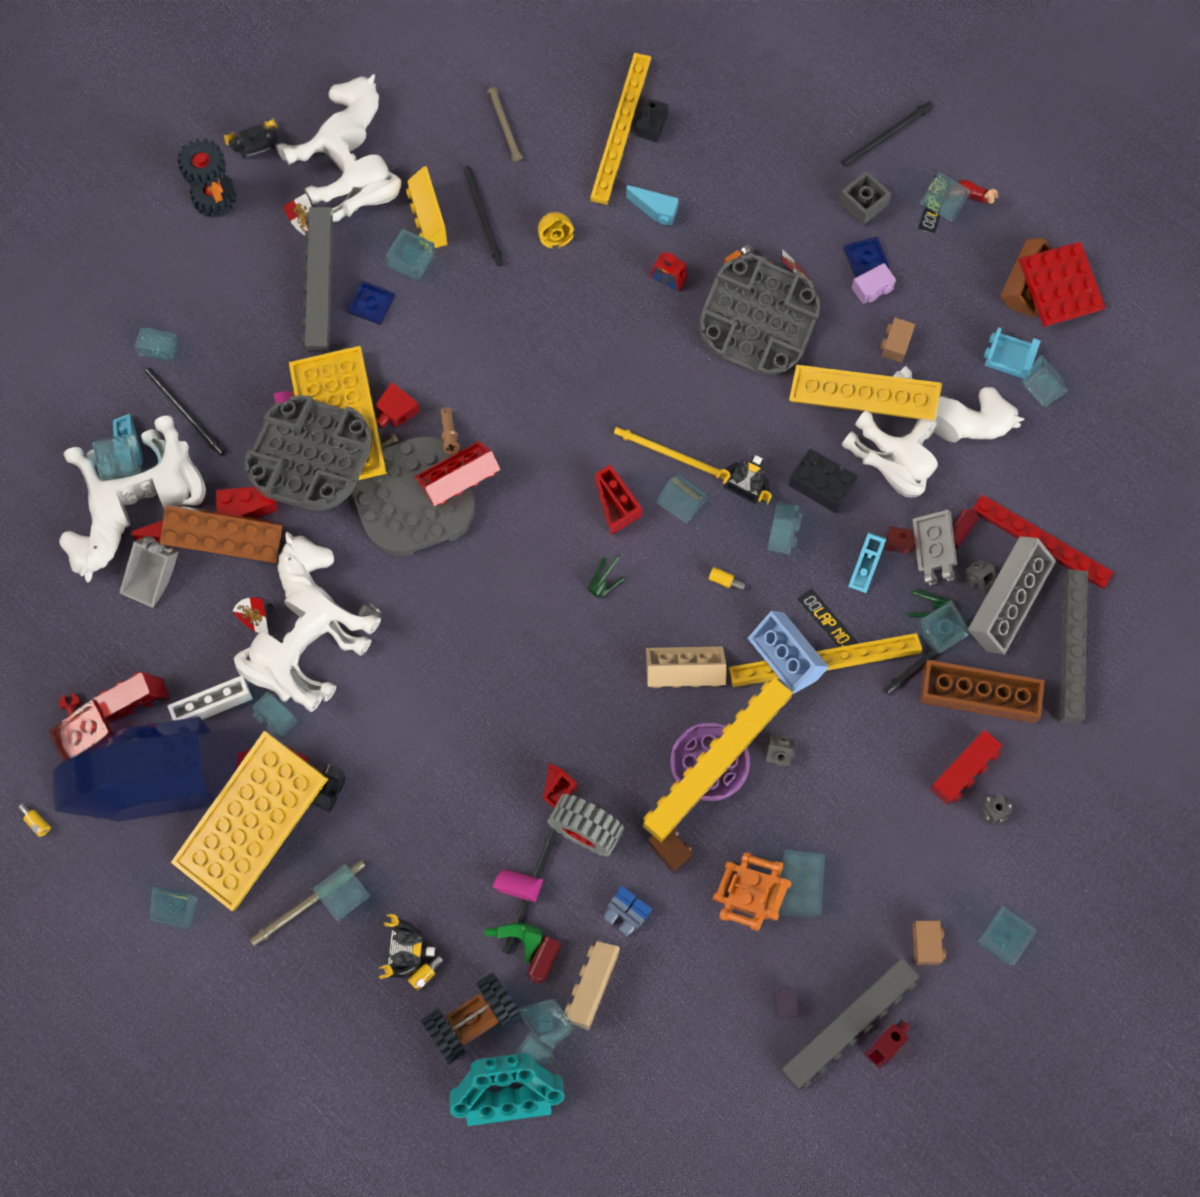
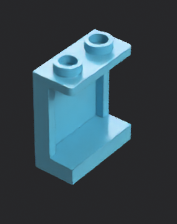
(1010, 354)

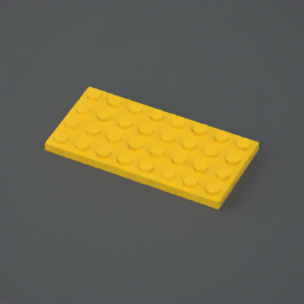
(341, 381)
(249, 820)

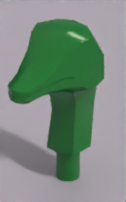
(528, 933)

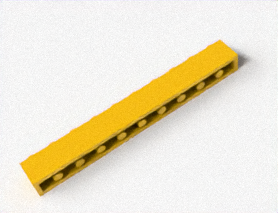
(717, 759)

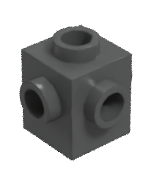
(981, 575)
(780, 750)
(991, 814)

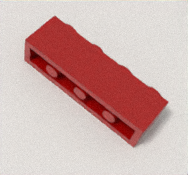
(965, 767)

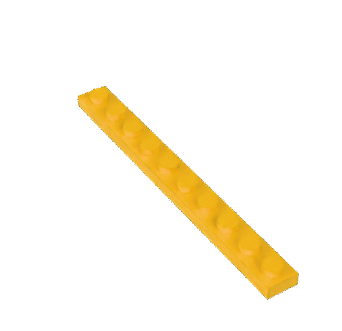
(620, 129)
(834, 658)

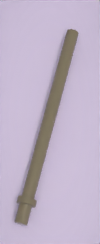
(264, 933)

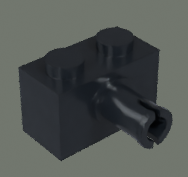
(653, 120)

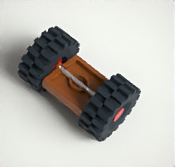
(471, 1018)

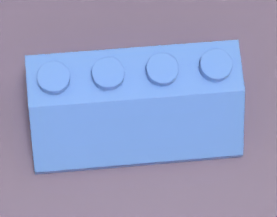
(787, 651)

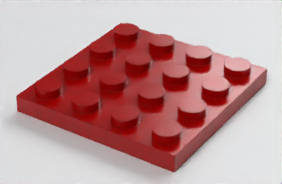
(1061, 284)

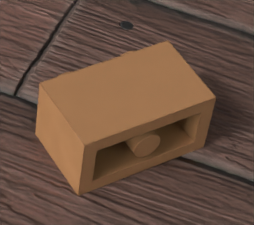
(898, 340)
(928, 943)

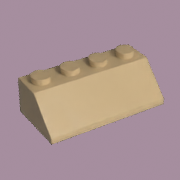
(685, 666)
(592, 985)

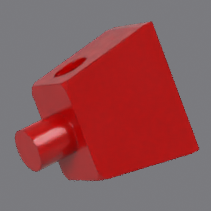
(395, 407)

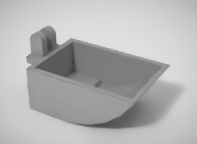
(148, 571)

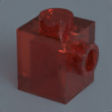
(899, 540)

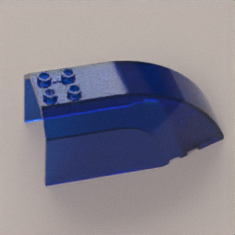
(136, 773)

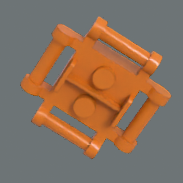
(752, 891)

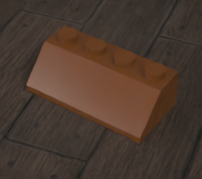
(1016, 291)

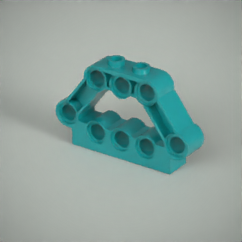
(507, 1104)

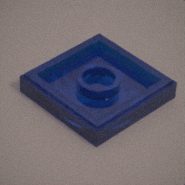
(865, 255)
(371, 303)

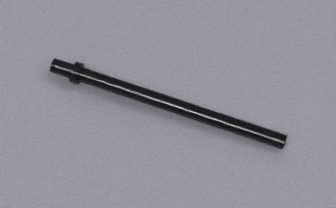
(921, 110)
(496, 252)
(213, 443)
(896, 682)
(550, 842)

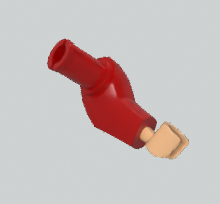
(978, 193)

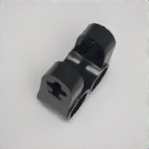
(328, 794)

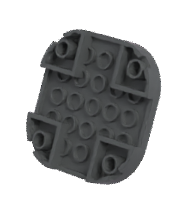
(759, 315)
(309, 453)
(396, 509)

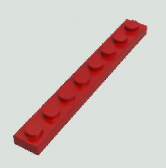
(1059, 550)

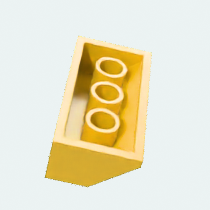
(426, 208)

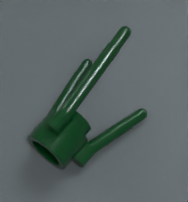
(598, 586)
(937, 602)

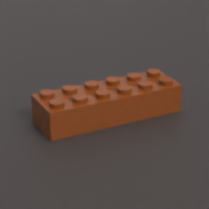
(221, 533)
(981, 691)

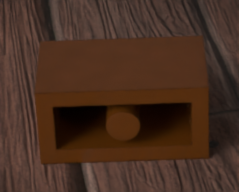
(671, 850)

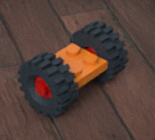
(205, 171)

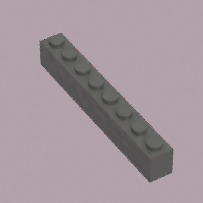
(318, 279)
(1073, 647)
(849, 1024)

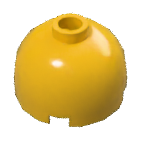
(555, 229)

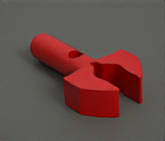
(75, 702)

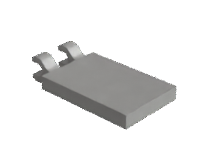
(935, 545)

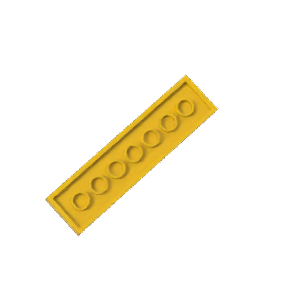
(866, 392)

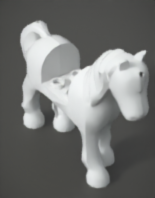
(362, 179)
(906, 459)
(171, 478)
(276, 663)

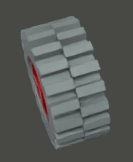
(585, 824)

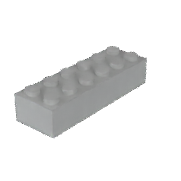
(1012, 595)

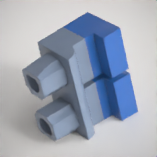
(619, 906)

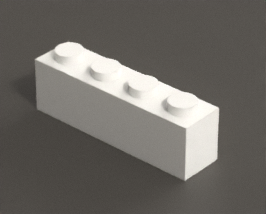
(212, 700)

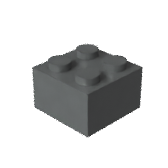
(864, 197)

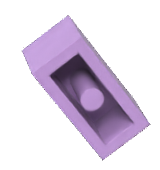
(873, 284)

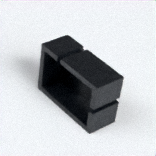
(823, 480)

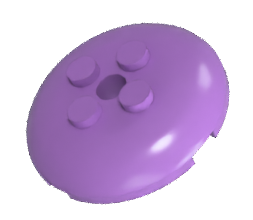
(692, 744)

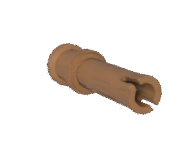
(449, 435)

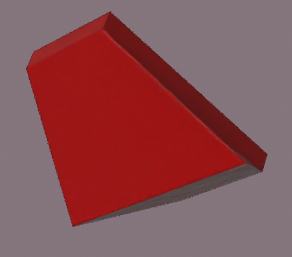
(558, 783)

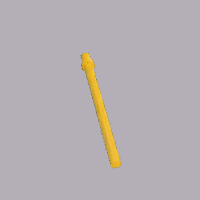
(627, 435)

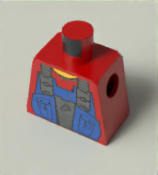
(669, 271)

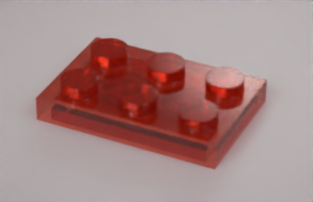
(80, 730)

